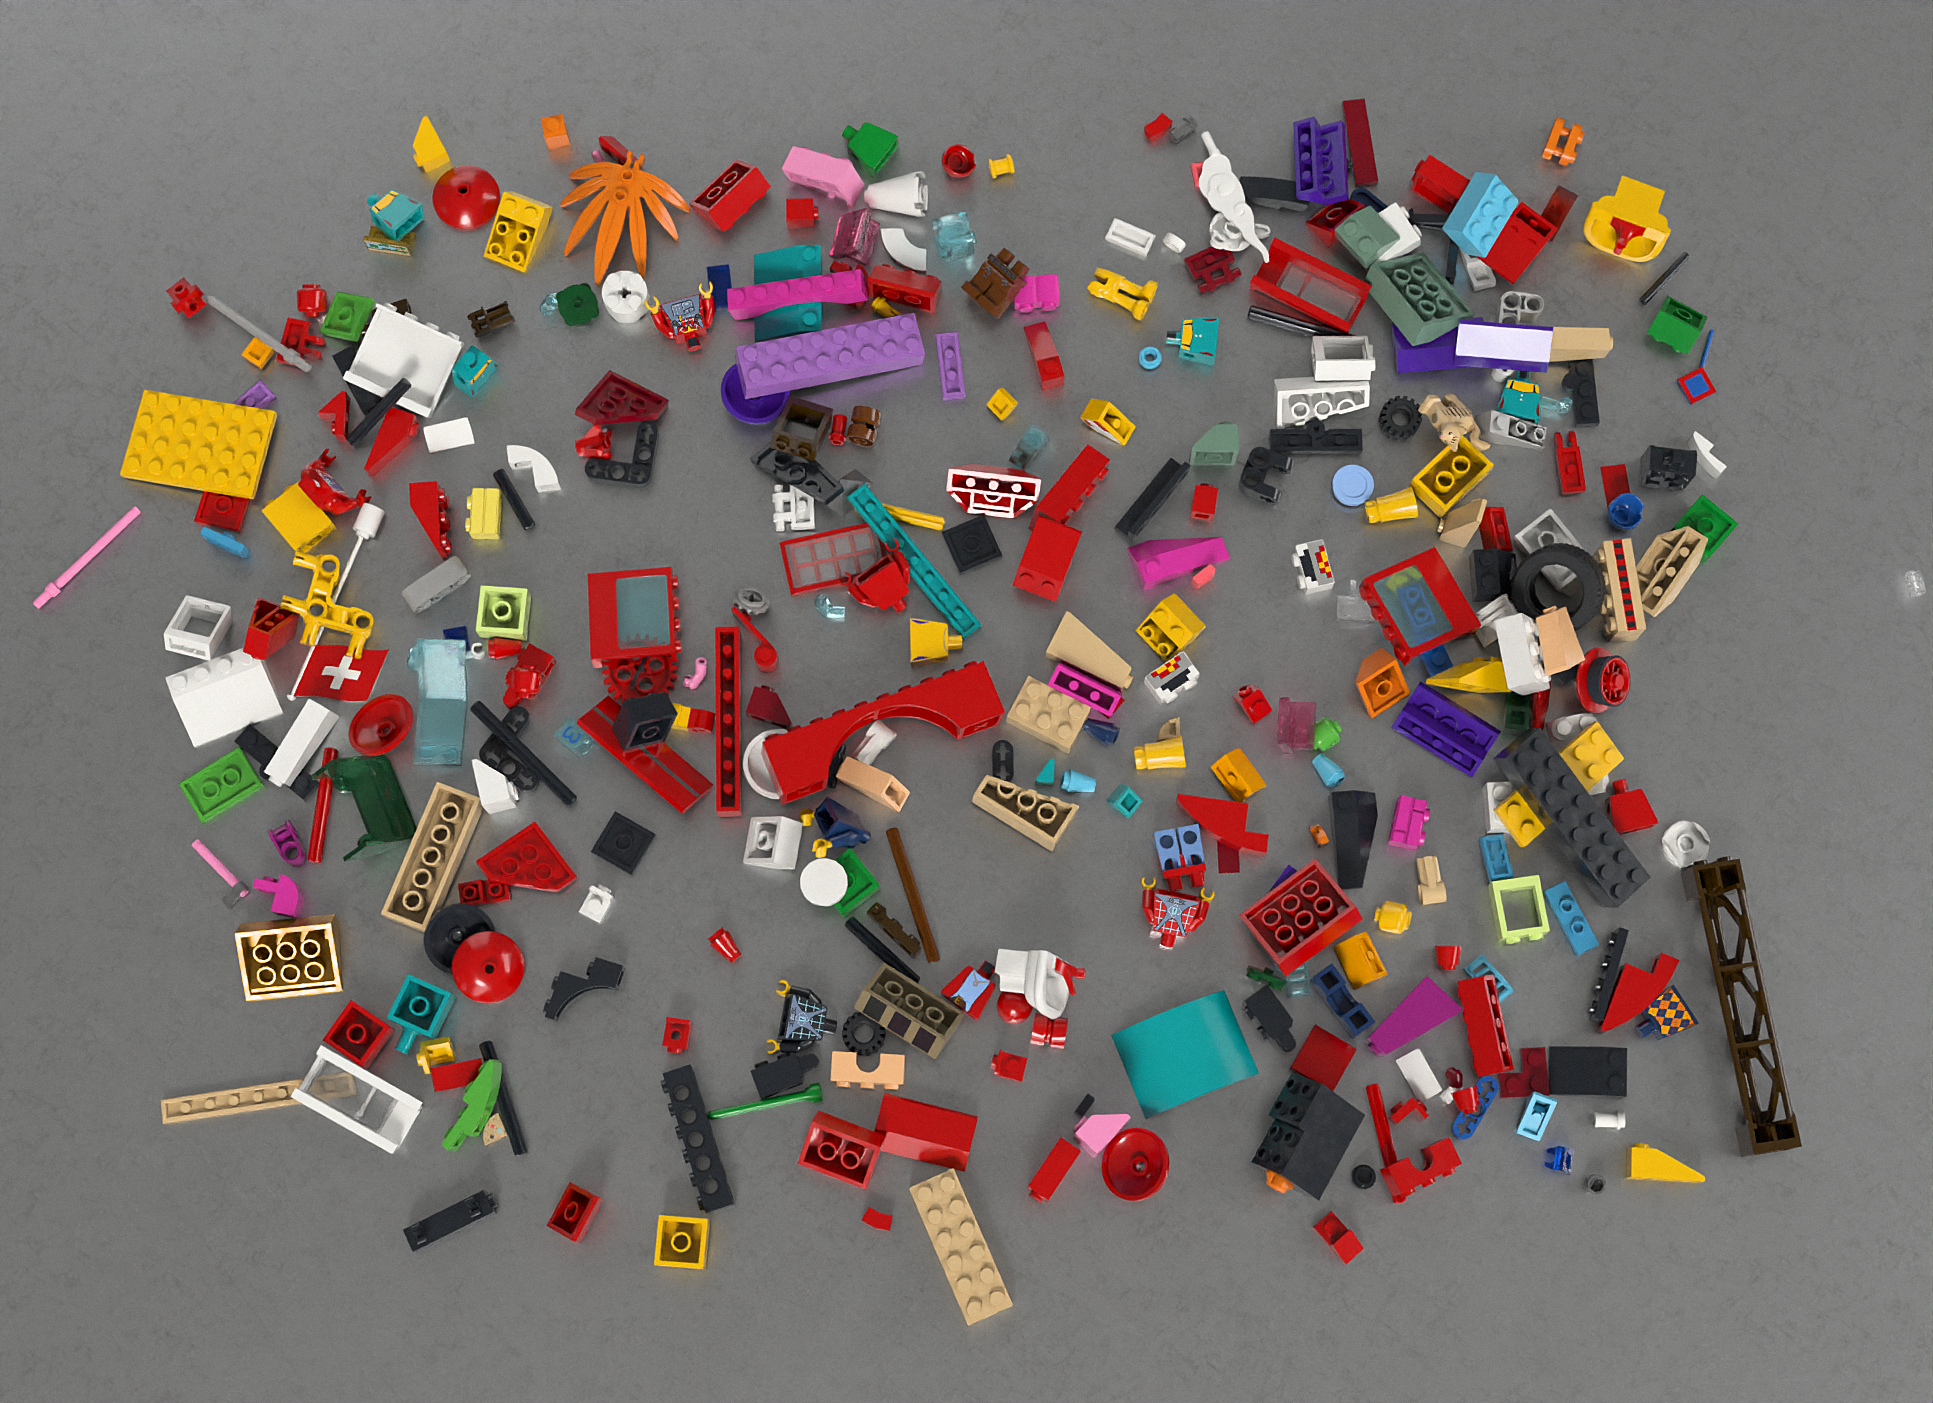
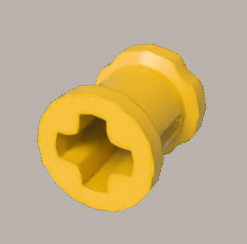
(1001, 166)

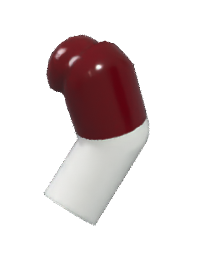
(1455, 1084)

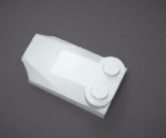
(1545, 531)
(1564, 730)

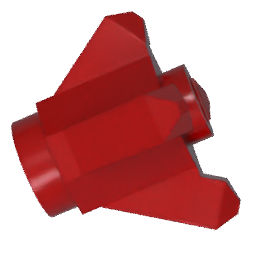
(595, 443)

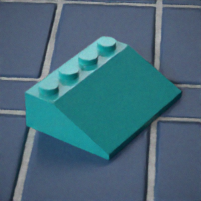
(783, 265)

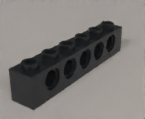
(722, 1197)

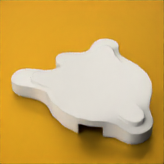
(1228, 237)

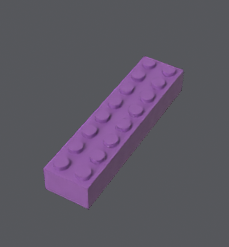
(829, 355)

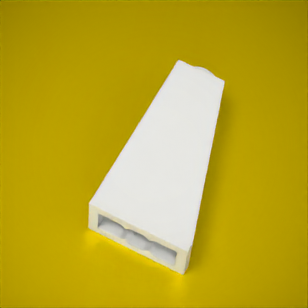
(300, 743)

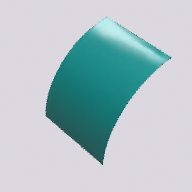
(1184, 1053)

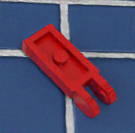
(1569, 464)

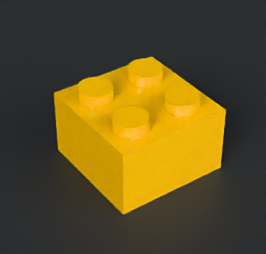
(682, 1242)

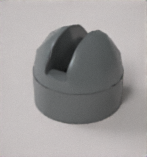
(1597, 1187)

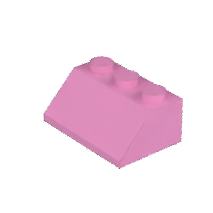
(1098, 1131)

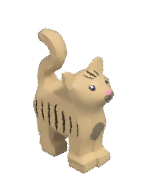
(1452, 420)

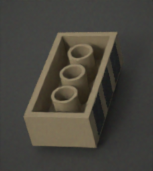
(909, 1010)

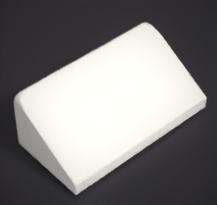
(449, 435)
(1418, 1075)

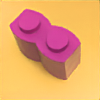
(1039, 292)

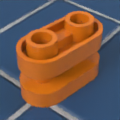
(1573, 135)

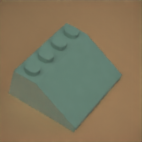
(1417, 297)

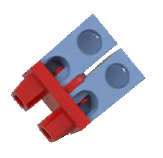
(1184, 863)

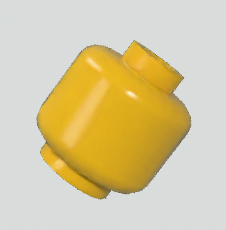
(1393, 917)

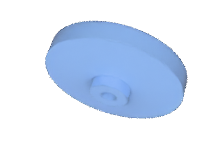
(1352, 485)

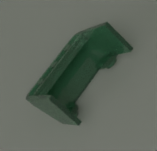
(377, 799)

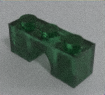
(1516, 714)

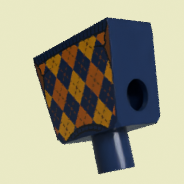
(1666, 1015)

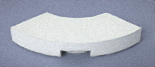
(903, 251)

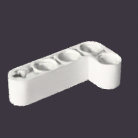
(1513, 316)

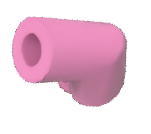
(699, 674)

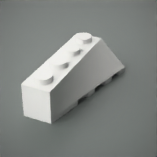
(1306, 399)

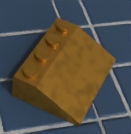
(289, 957)

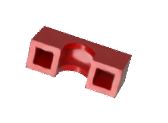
(1439, 1159)

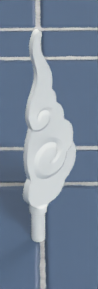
(1226, 193)

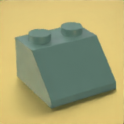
(1366, 236)
(1217, 446)

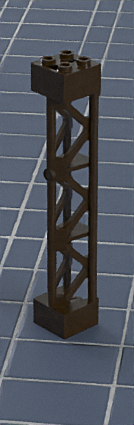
(1710, 885)

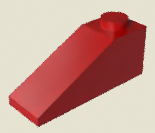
(1044, 356)
(392, 438)

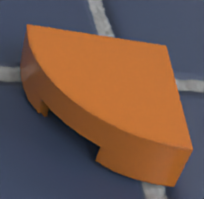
(1319, 835)

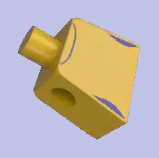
(931, 642)

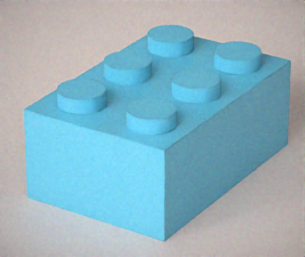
(1480, 214)

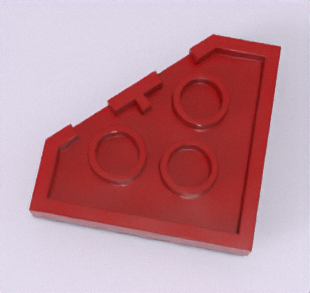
(527, 862)

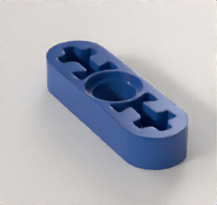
(1484, 1106)

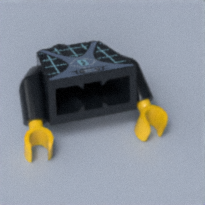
(801, 1020)

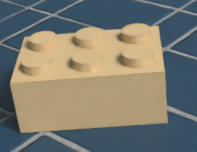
(1048, 714)

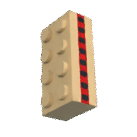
(1622, 600)

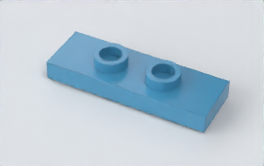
(1570, 918)

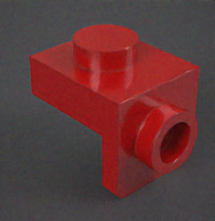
(1252, 702)
(1401, 1110)

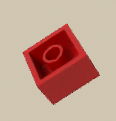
(358, 1034)

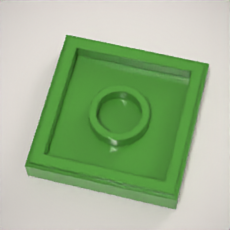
(347, 316)

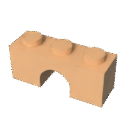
(846, 1072)

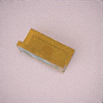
(379, 242)

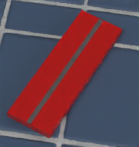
(654, 763)

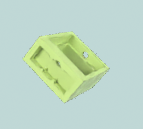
(1516, 884)

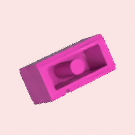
(1408, 823)

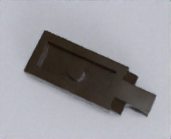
(893, 929)

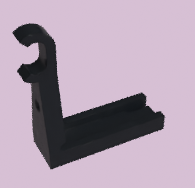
(1437, 221)

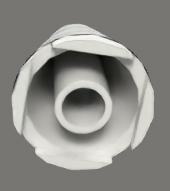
(900, 194)

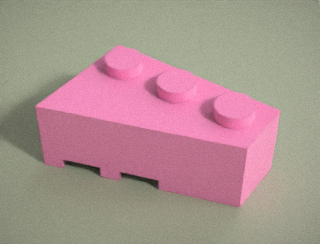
(823, 172)

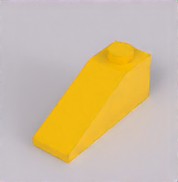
(1655, 1165)

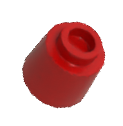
(1448, 956)
(1467, 1099)

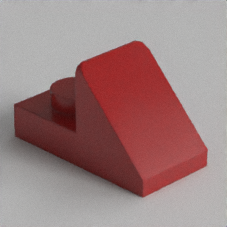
(339, 413)
(1338, 1237)

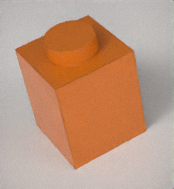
(555, 131)

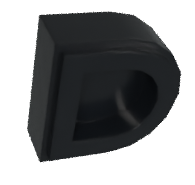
(1084, 1106)

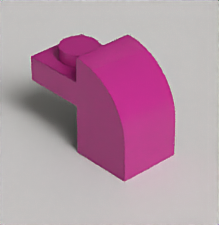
(287, 898)

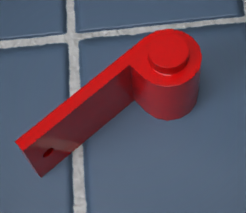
(765, 654)

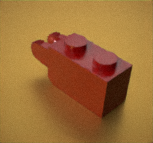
(533, 656)

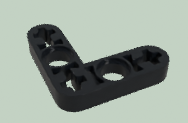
(636, 466)
(494, 743)

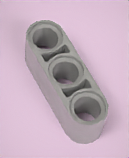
(435, 584)

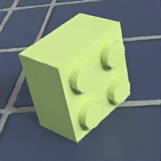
(503, 613)

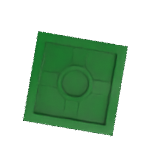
(1708, 521)
(860, 883)

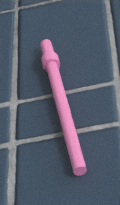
(53, 589)

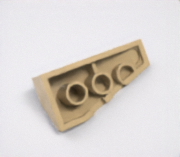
(1462, 523)

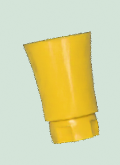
(1392, 507)
(1161, 754)

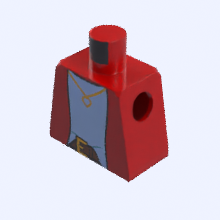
(971, 989)

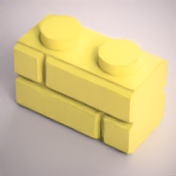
(484, 513)

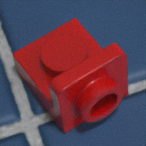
(1009, 1066)

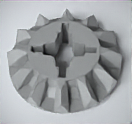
(758, 604)

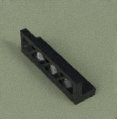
(1152, 499)

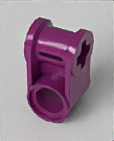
(287, 839)

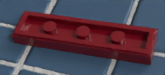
(1360, 142)

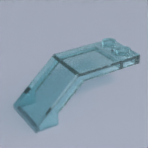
(441, 702)

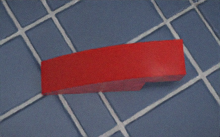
(1224, 822)
(1636, 990)

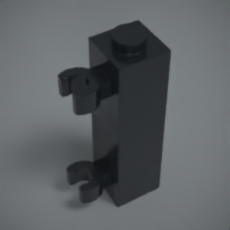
(450, 1221)

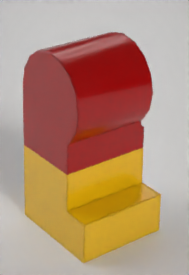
(693, 719)

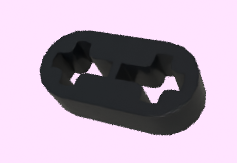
(1008, 762)

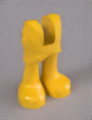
(1111, 291)

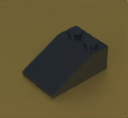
(1588, 1071)

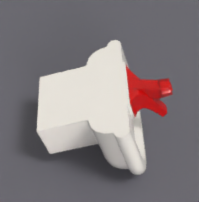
(1040, 976)

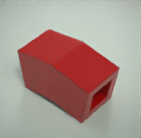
(1158, 127)
(877, 1220)

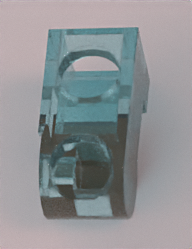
(1029, 447)

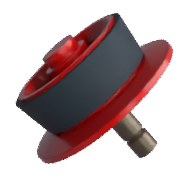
(1602, 680)

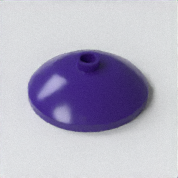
(748, 410)

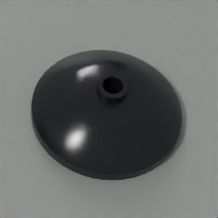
(439, 932)

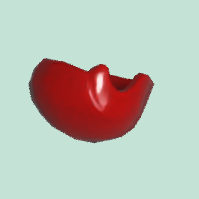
(958, 161)
(1013, 1007)

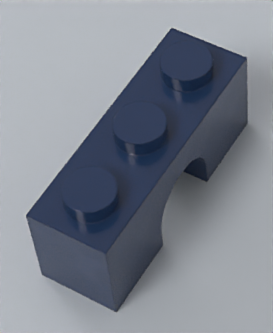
(1336, 995)

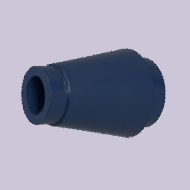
(1102, 731)

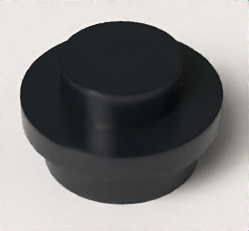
(1363, 1176)

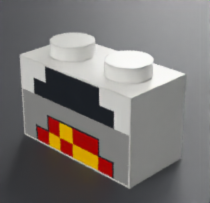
(1313, 567)
(1171, 678)

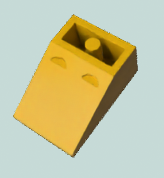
(517, 230)

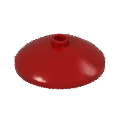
(467, 209)
(381, 725)
(486, 949)
(1123, 1164)

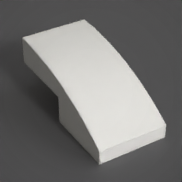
(1478, 272)
(1705, 459)

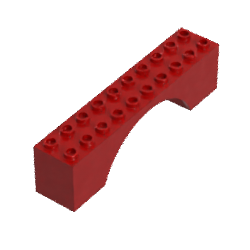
(957, 702)

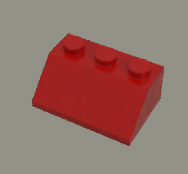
(730, 195)
(905, 288)

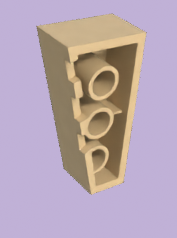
(1025, 810)

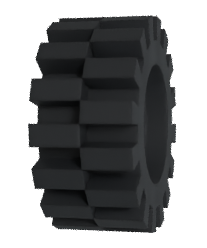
(1404, 405)
(853, 1044)

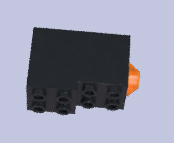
(1306, 1137)

